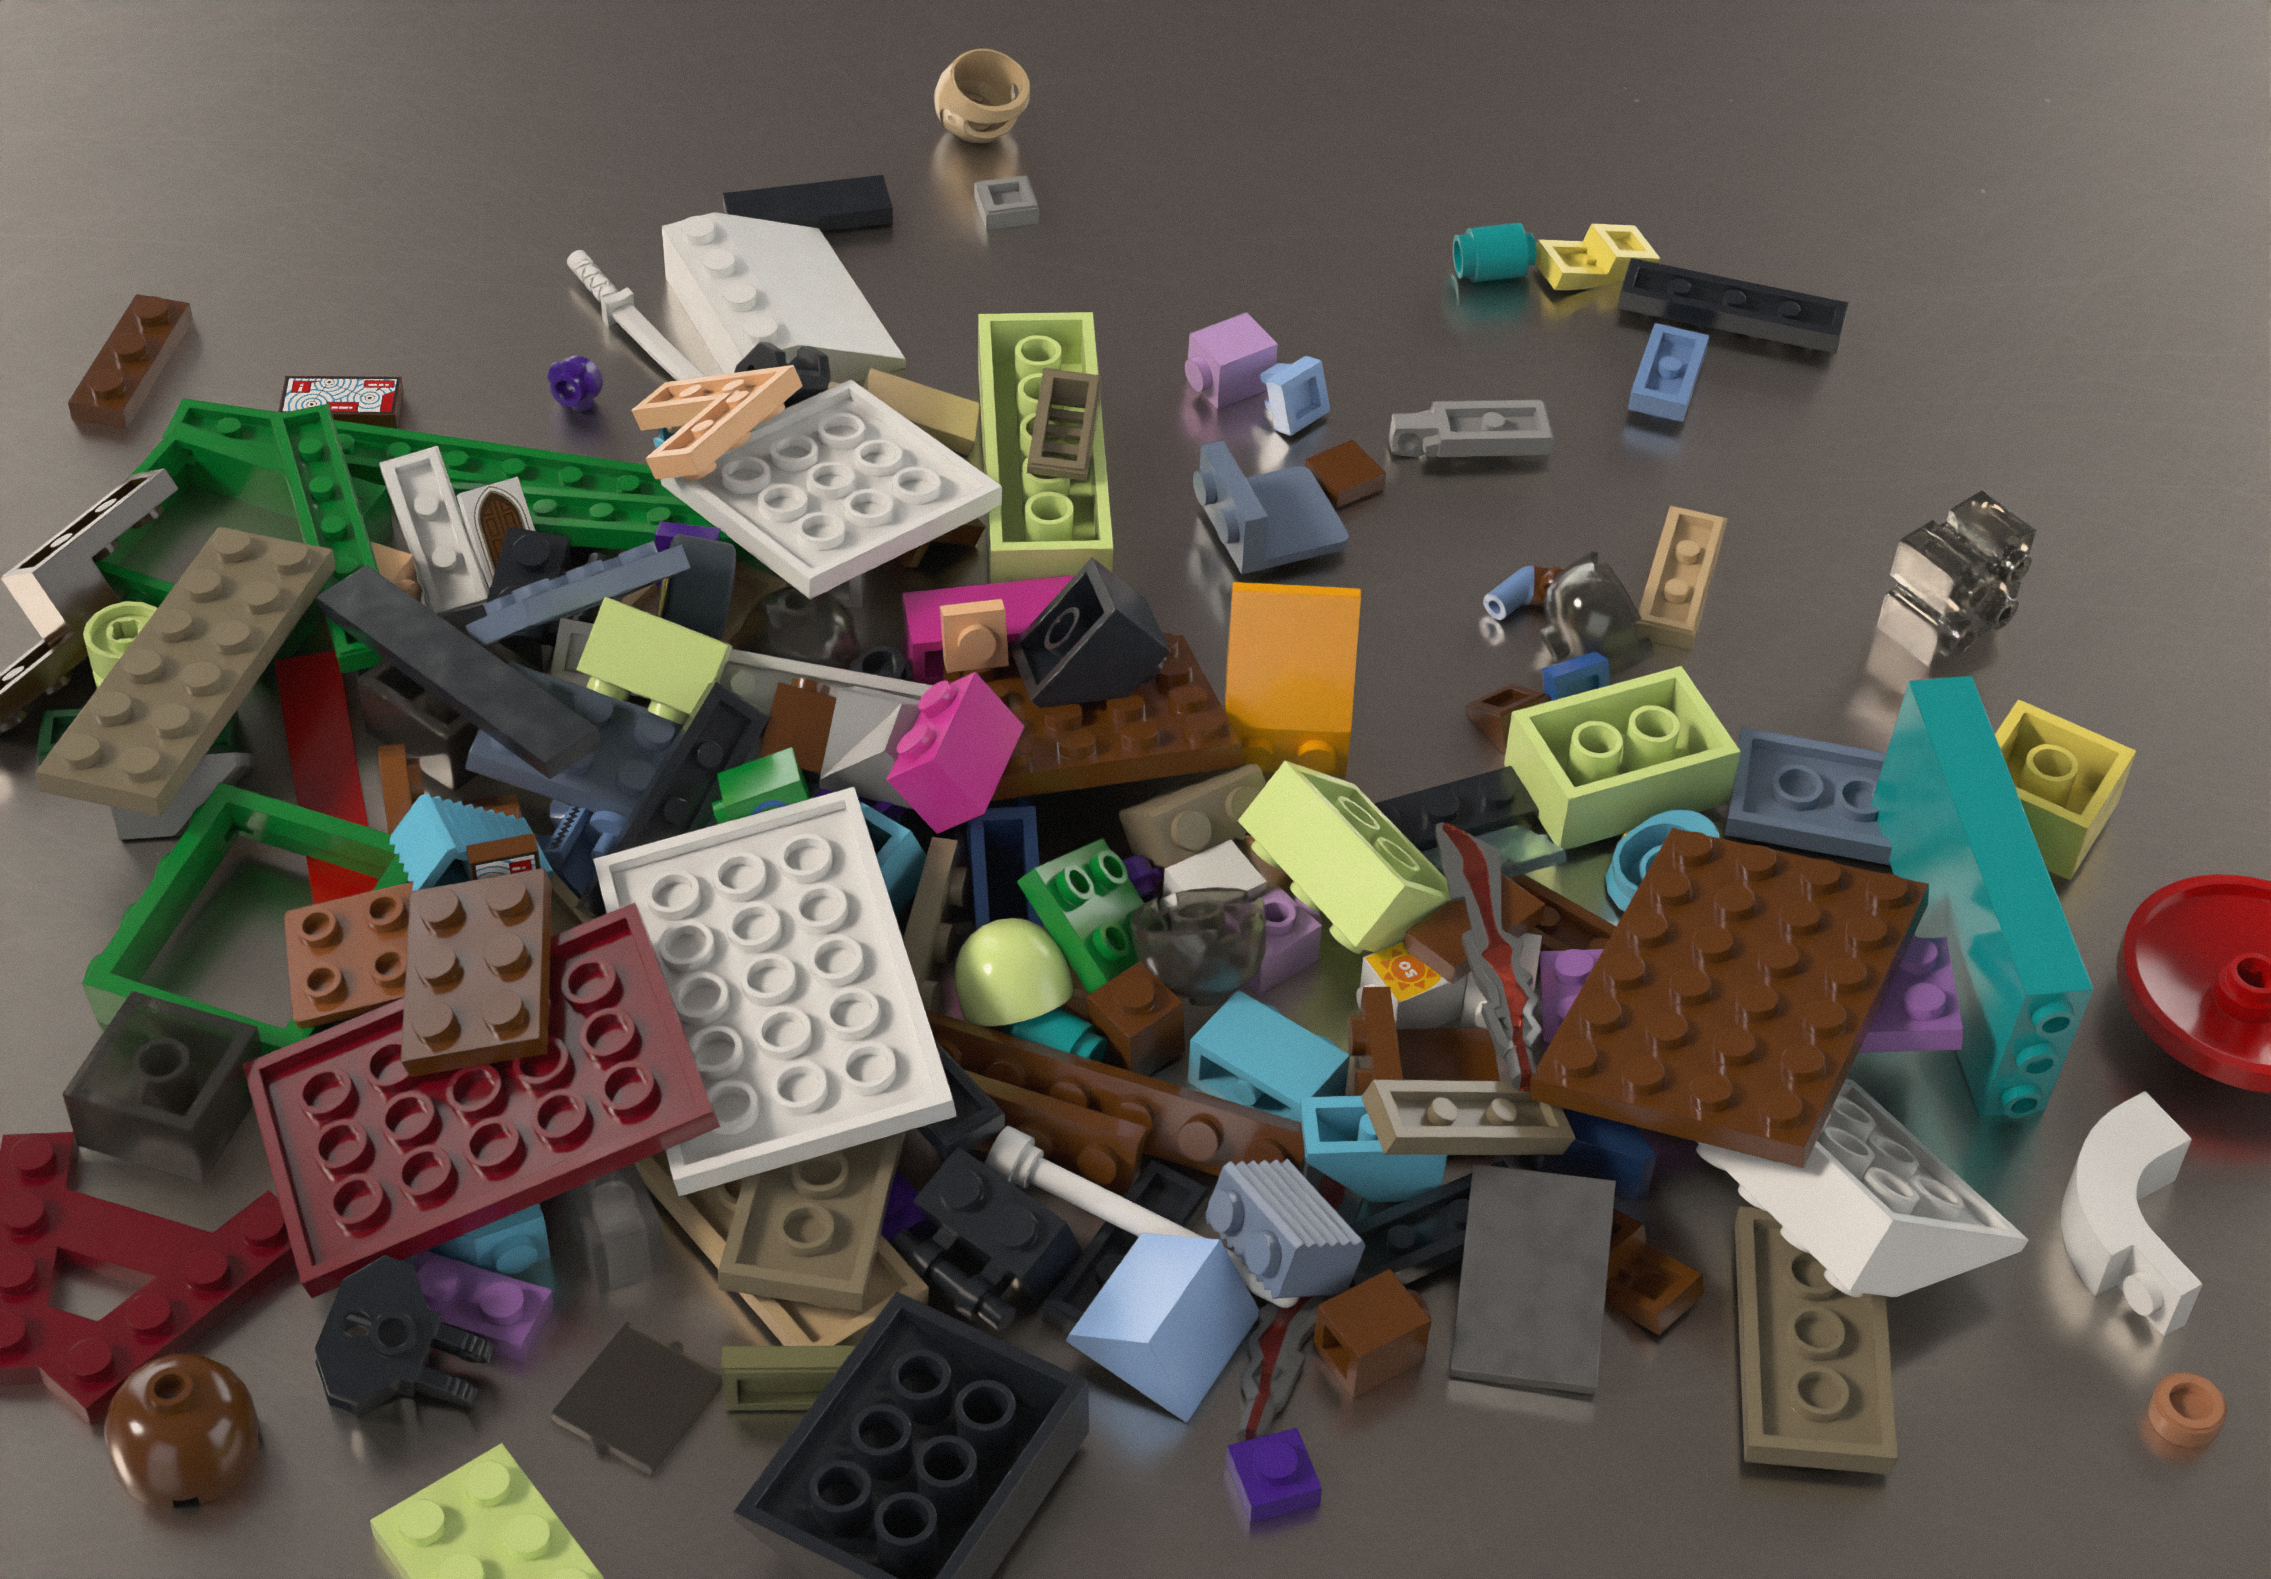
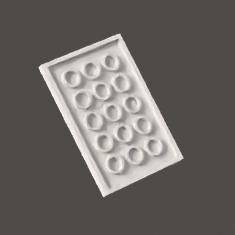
(785, 986)

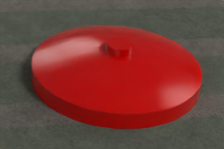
(2201, 975)

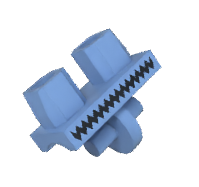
(577, 841)

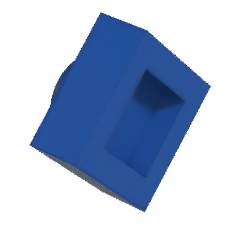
(1576, 676)

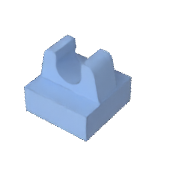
(1296, 394)

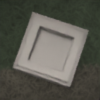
(1006, 202)

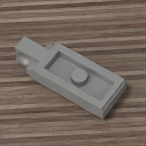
(1473, 429)

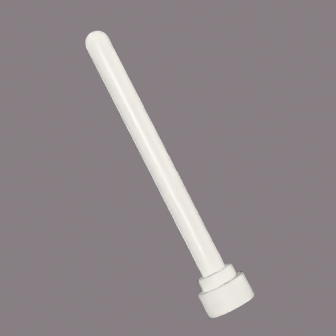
(1023, 1164)

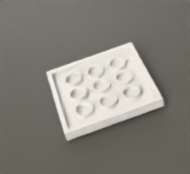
(837, 489)

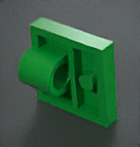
(1087, 911)

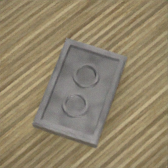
(1533, 1279)

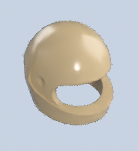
(980, 94)

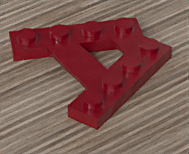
(185, 1275)

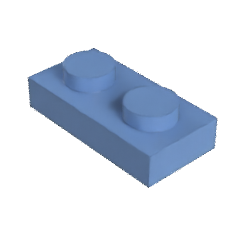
(1668, 372)

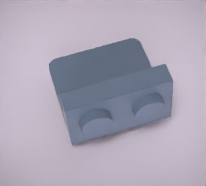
(1268, 515)

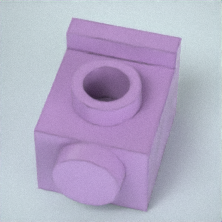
(1291, 940)

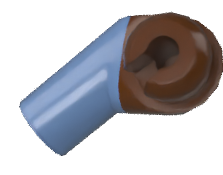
(1522, 588)

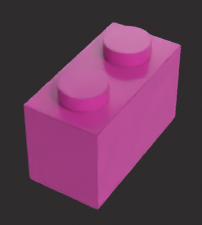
(955, 752)

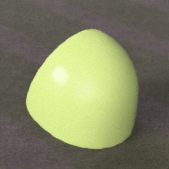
(1011, 973)

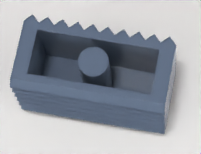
(1284, 1230)

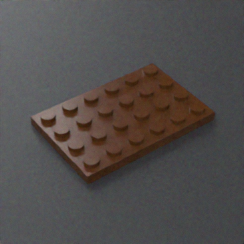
(1733, 996)

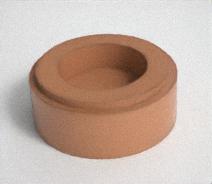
(2187, 1410)

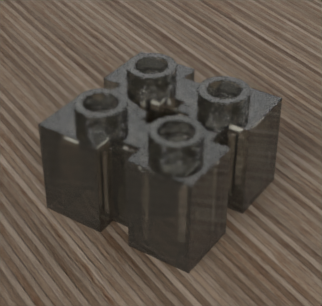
(1957, 579)

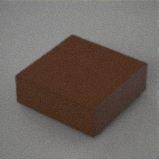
(1346, 473)

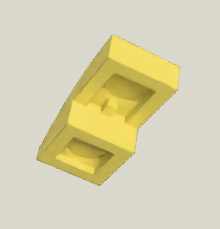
(1594, 261)

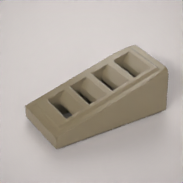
(1069, 390)

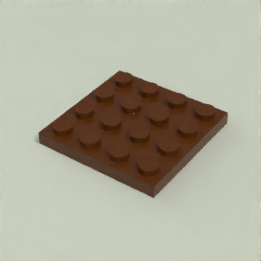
(1156, 732)

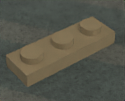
(930, 931)
(1463, 1119)

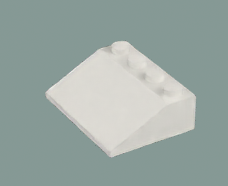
(773, 285)
(1873, 1203)

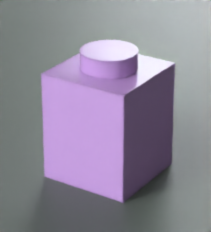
(1229, 359)

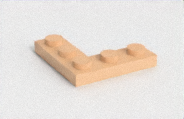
(711, 417)

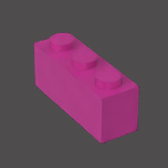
(922, 619)

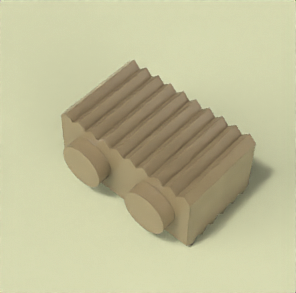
(1192, 815)

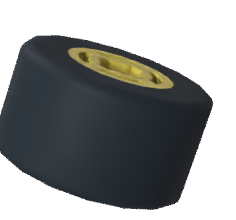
(703, 593)

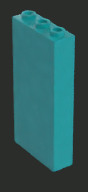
(2011, 950)

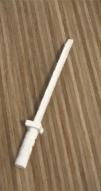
(620, 309)

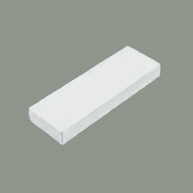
(435, 531)

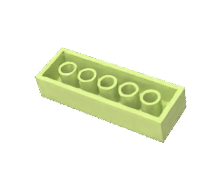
(1044, 521)

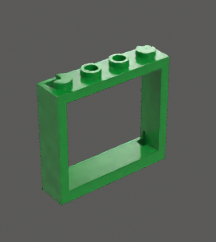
(240, 473)
(189, 866)

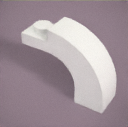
(2104, 1233)

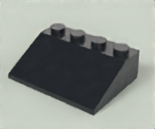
(919, 1454)

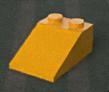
(1292, 674)

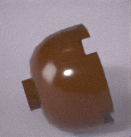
(181, 1430)

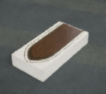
(487, 517)

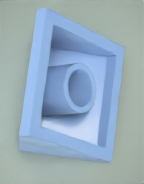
(1168, 1319)

